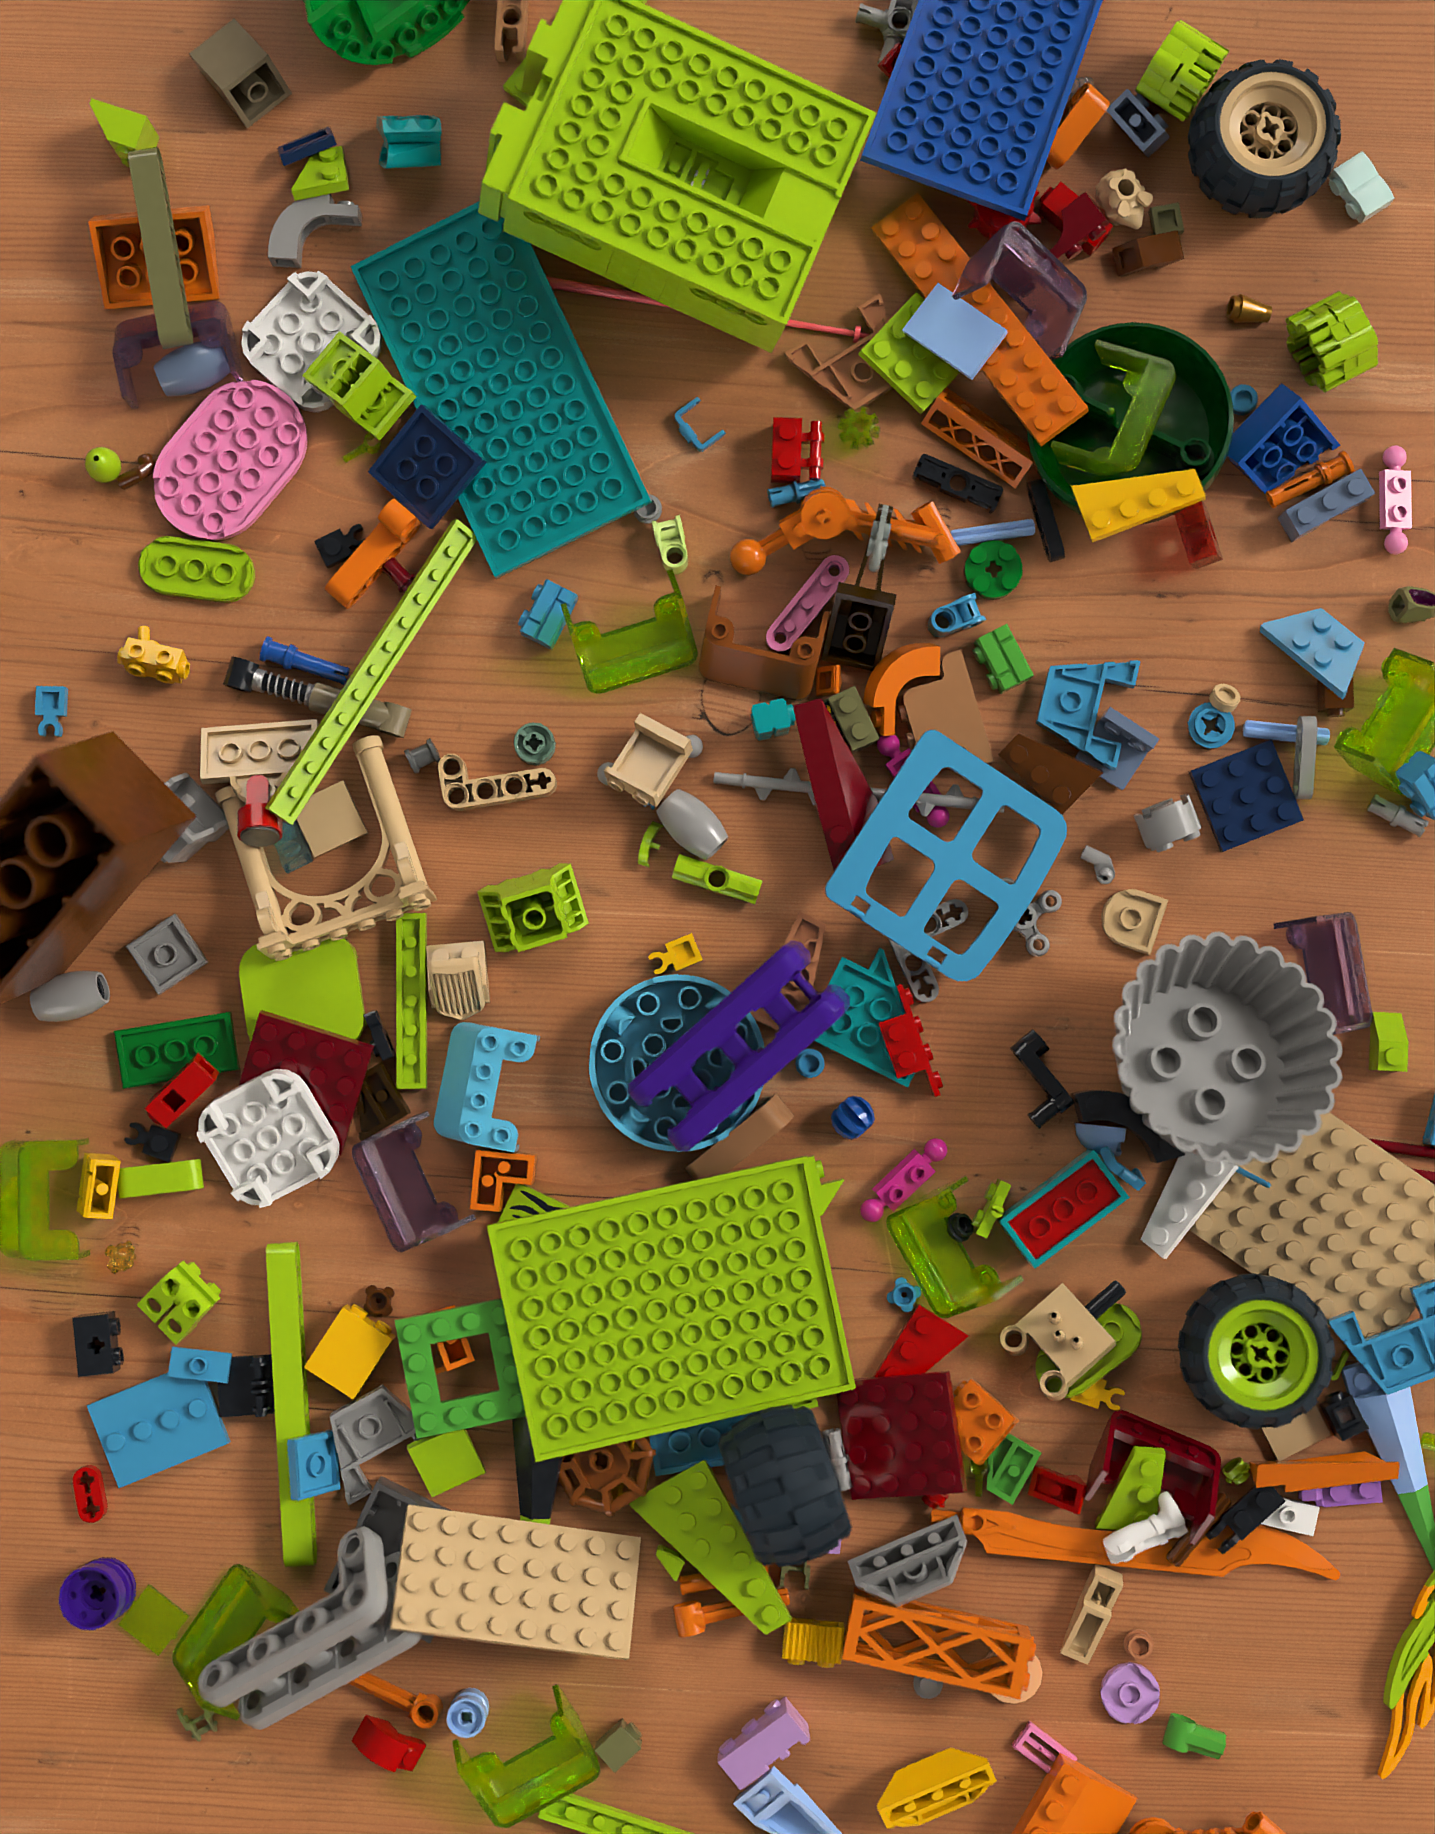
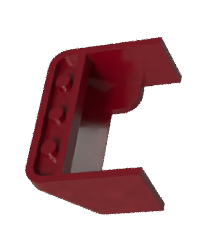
(1189, 1466)

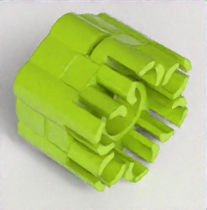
(1181, 70)
(1337, 336)

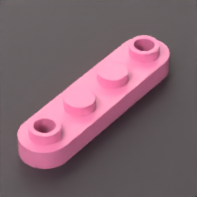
(807, 604)

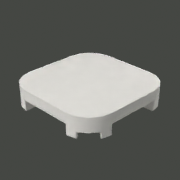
(298, 328)
(269, 1137)

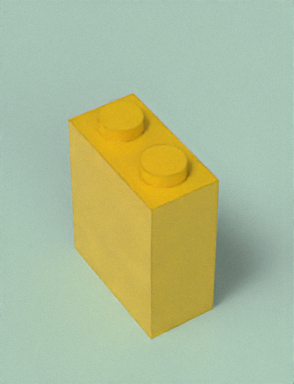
(350, 1350)

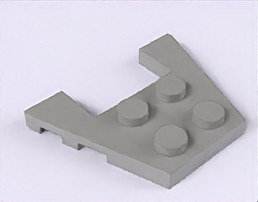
(365, 1430)

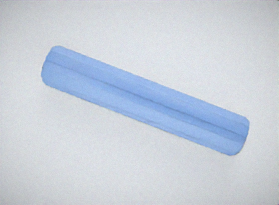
(993, 532)
(1279, 731)

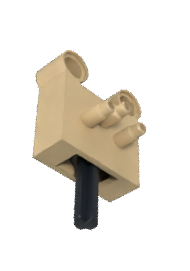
(1066, 1334)

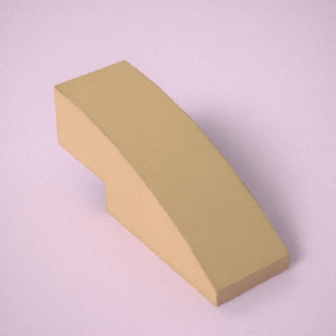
(1092, 1613)

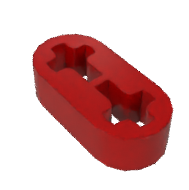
(83, 1495)

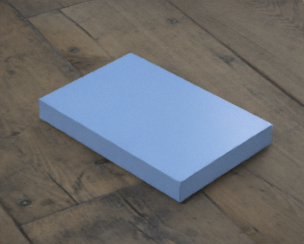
(955, 331)

